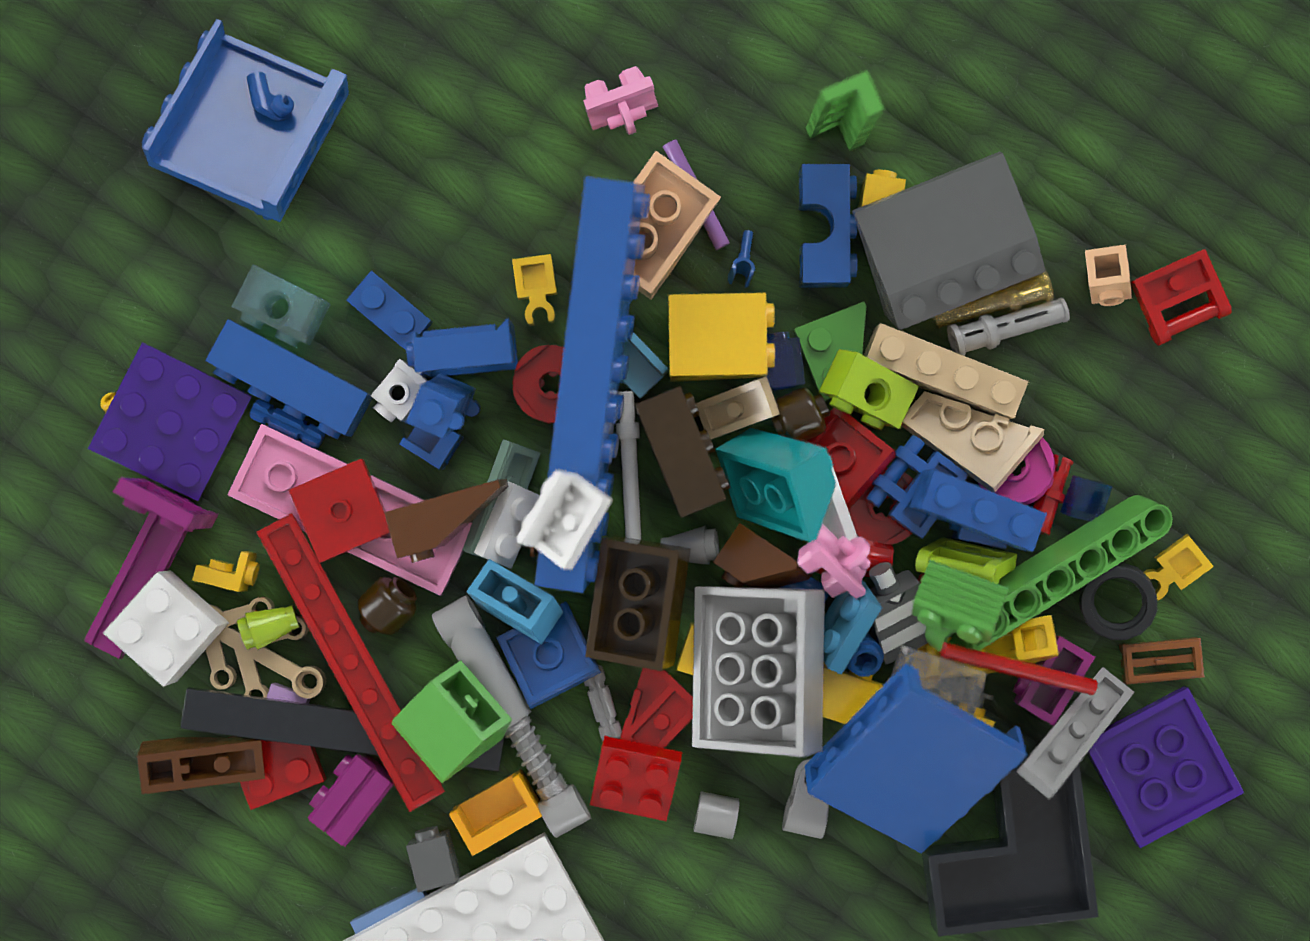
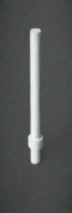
(628, 432)

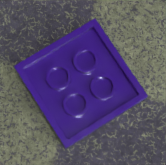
(169, 421)
(1163, 767)

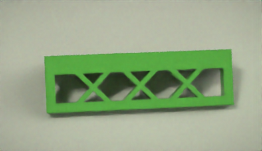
(851, 107)

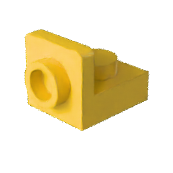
(222, 575)

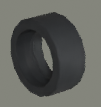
(1125, 630)

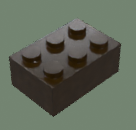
(682, 451)
(637, 602)

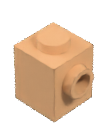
(1108, 275)

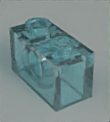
(263, 289)

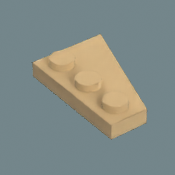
(974, 441)

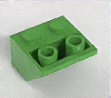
(452, 721)

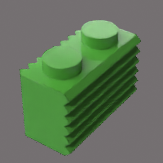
(959, 602)

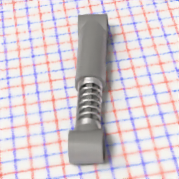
(466, 635)

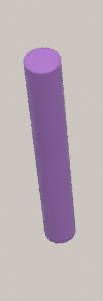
(711, 224)

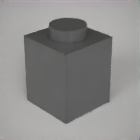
(433, 858)

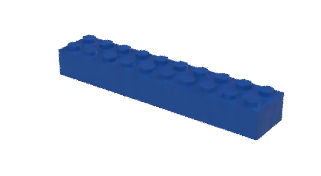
(594, 354)

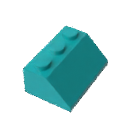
(778, 482)

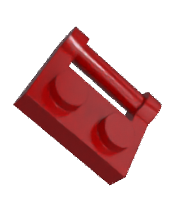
(1174, 285)

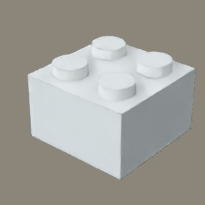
(166, 627)

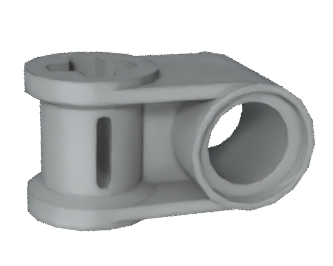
(803, 811)

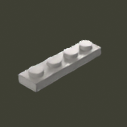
(1074, 734)

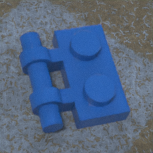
(885, 485)

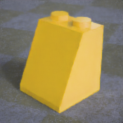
(720, 336)

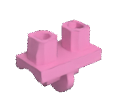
(621, 104)
(841, 558)

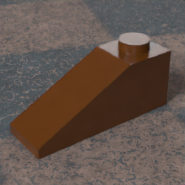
(436, 521)
(198, 762)

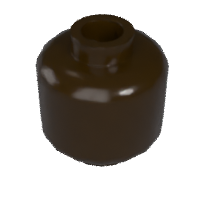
(800, 415)
(387, 605)

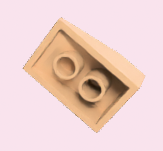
(675, 216)

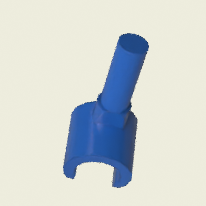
(743, 263)

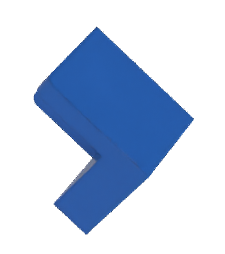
(432, 447)

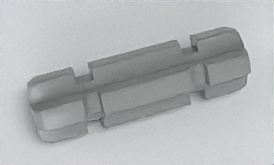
(603, 706)

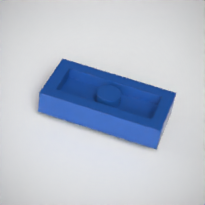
(388, 309)

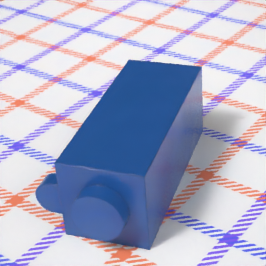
(442, 405)

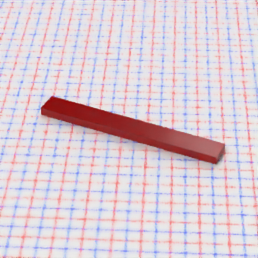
(348, 658)

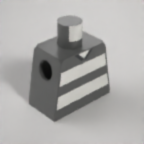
(895, 621)

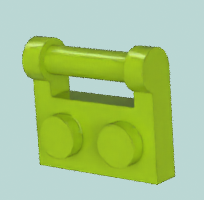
(967, 557)

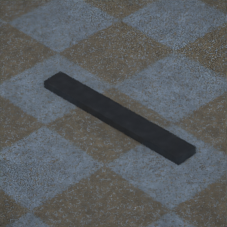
(289, 723)

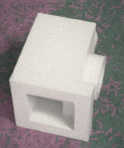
(402, 376)

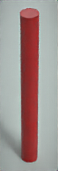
(1018, 668)

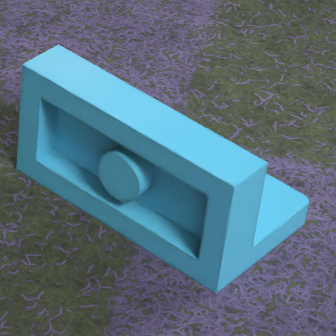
(644, 367)

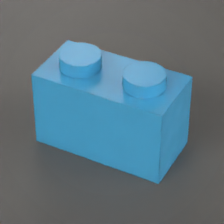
(515, 601)

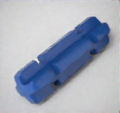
(286, 424)

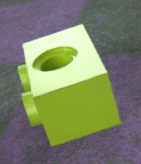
(888, 396)

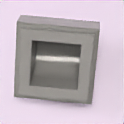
(716, 815)

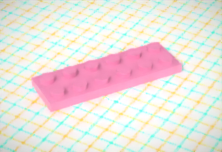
(282, 463)

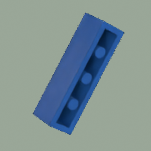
(289, 378)

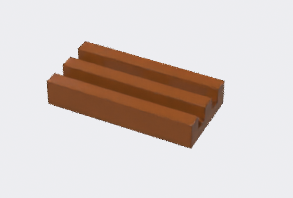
(1128, 663)

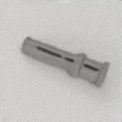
(990, 330)

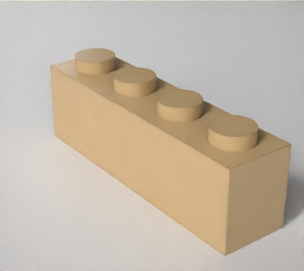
(946, 372)

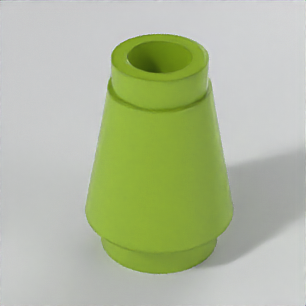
(266, 626)

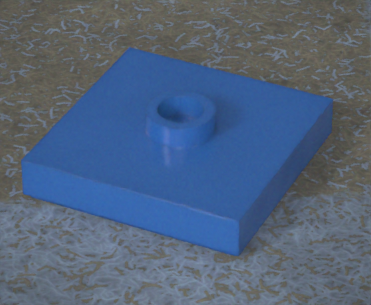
(550, 667)

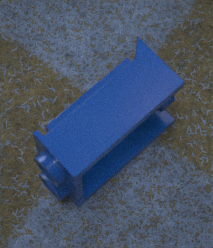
(463, 350)

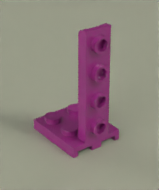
(152, 551)

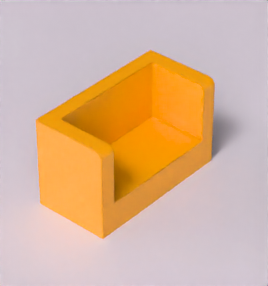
(496, 812)

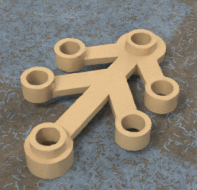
(265, 656)

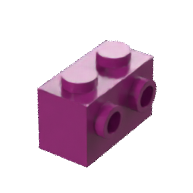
(1048, 700)

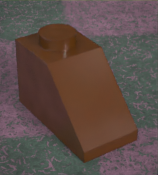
(757, 562)

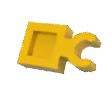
(534, 282)
(1179, 564)

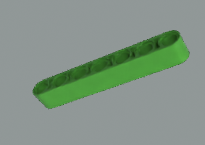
(1133, 522)

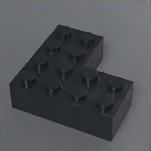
(1025, 876)

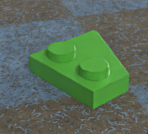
(827, 335)

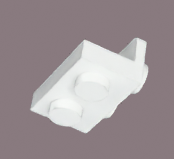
(564, 518)

